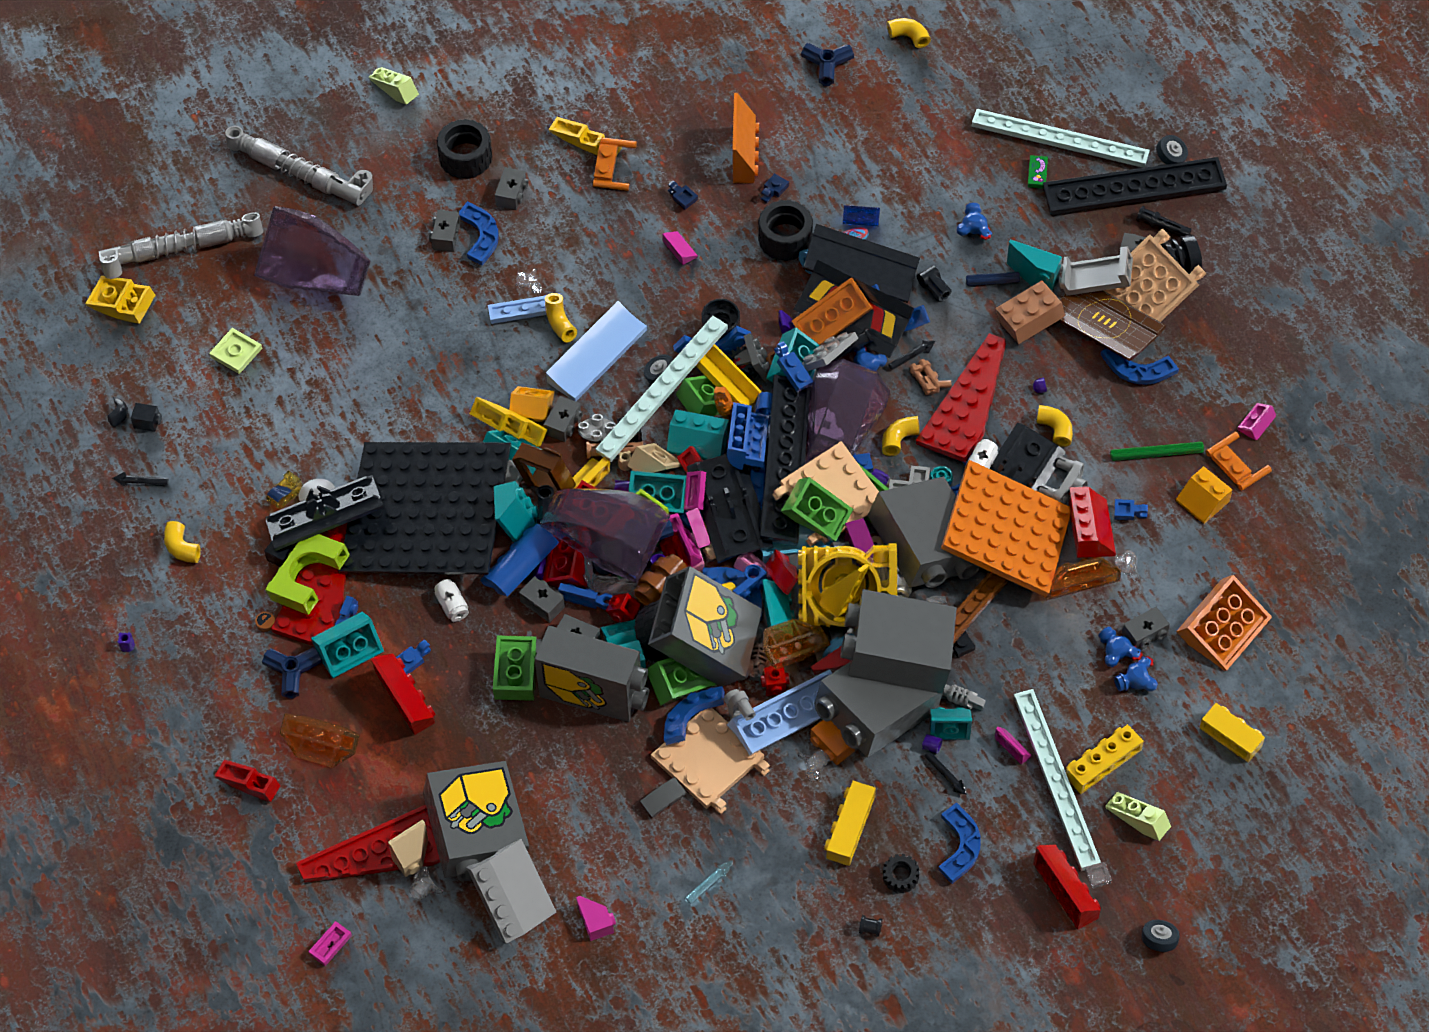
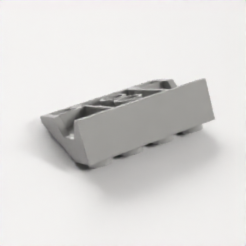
(511, 891)

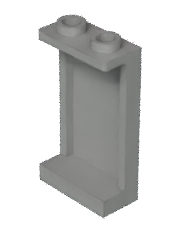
(1097, 273)

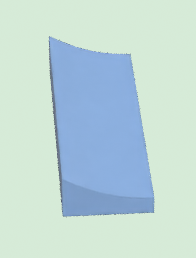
(595, 352)
(779, 716)

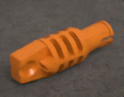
(723, 402)

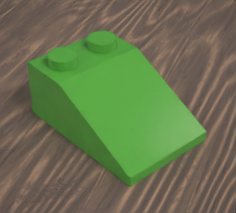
(698, 395)
(817, 509)
(514, 668)
(675, 681)

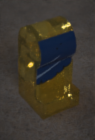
(284, 490)

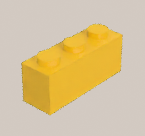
(1232, 732)

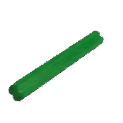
(1156, 451)

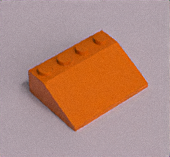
(744, 142)
(1224, 623)

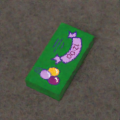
(1037, 171)

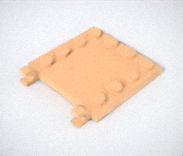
(1157, 279)
(841, 476)
(708, 759)

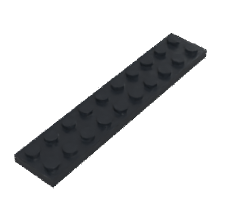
(1134, 186)
(784, 455)

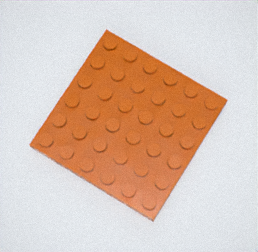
(1007, 528)

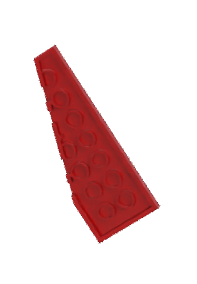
(965, 409)
(329, 589)
(366, 851)

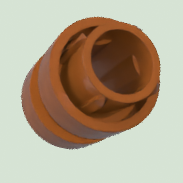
(651, 583)

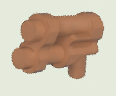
(930, 382)

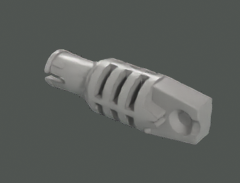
(963, 697)

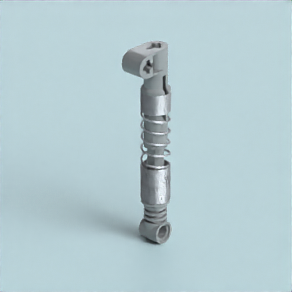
(320, 178)
(204, 235)

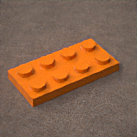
(833, 312)

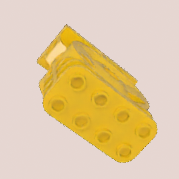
(814, 561)

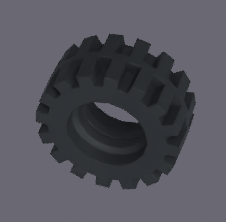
(905, 862)

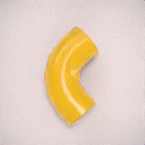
(909, 28)
(558, 318)
(1059, 422)
(896, 432)
(177, 546)

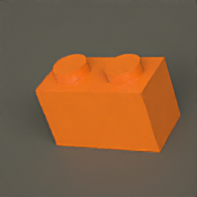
(830, 740)

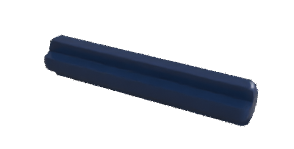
(993, 278)

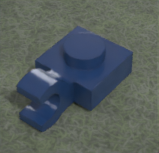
(774, 186)
(683, 196)

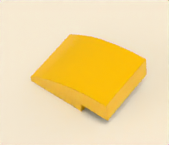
(121, 299)

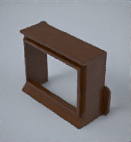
(549, 467)

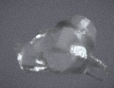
(529, 281)
(1128, 564)
(814, 764)
(423, 885)

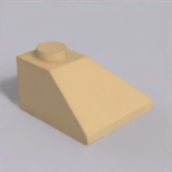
(652, 459)
(410, 848)

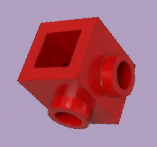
(622, 607)
(774, 681)

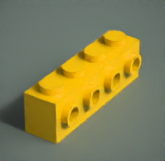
(1104, 758)
(850, 822)

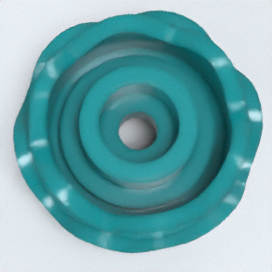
(941, 471)

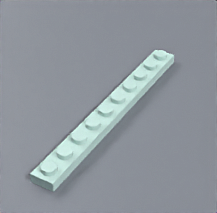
(1060, 138)
(661, 388)
(1056, 779)

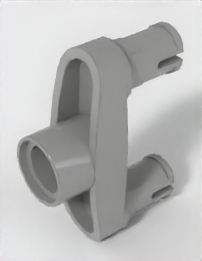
(1073, 479)
(738, 704)

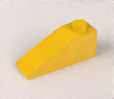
(838, 595)

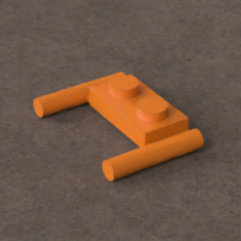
(606, 163)
(1233, 465)

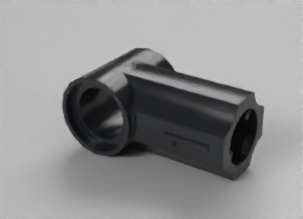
(931, 279)
(543, 503)

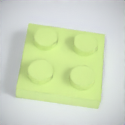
(235, 350)

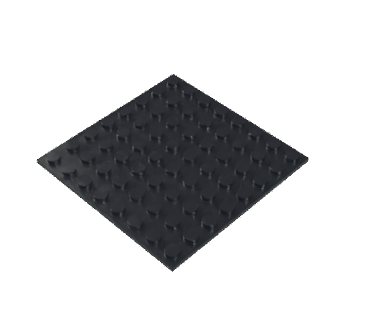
(434, 509)

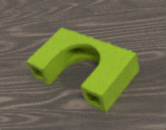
(312, 550)

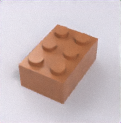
(1030, 312)

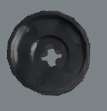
(1185, 252)
(723, 310)

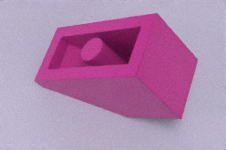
(595, 918)

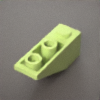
(395, 85)
(1141, 816)

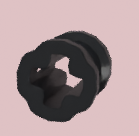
(870, 926)

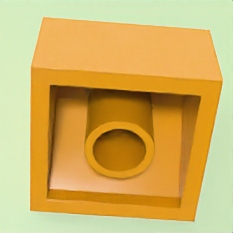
(531, 403)
(1204, 495)

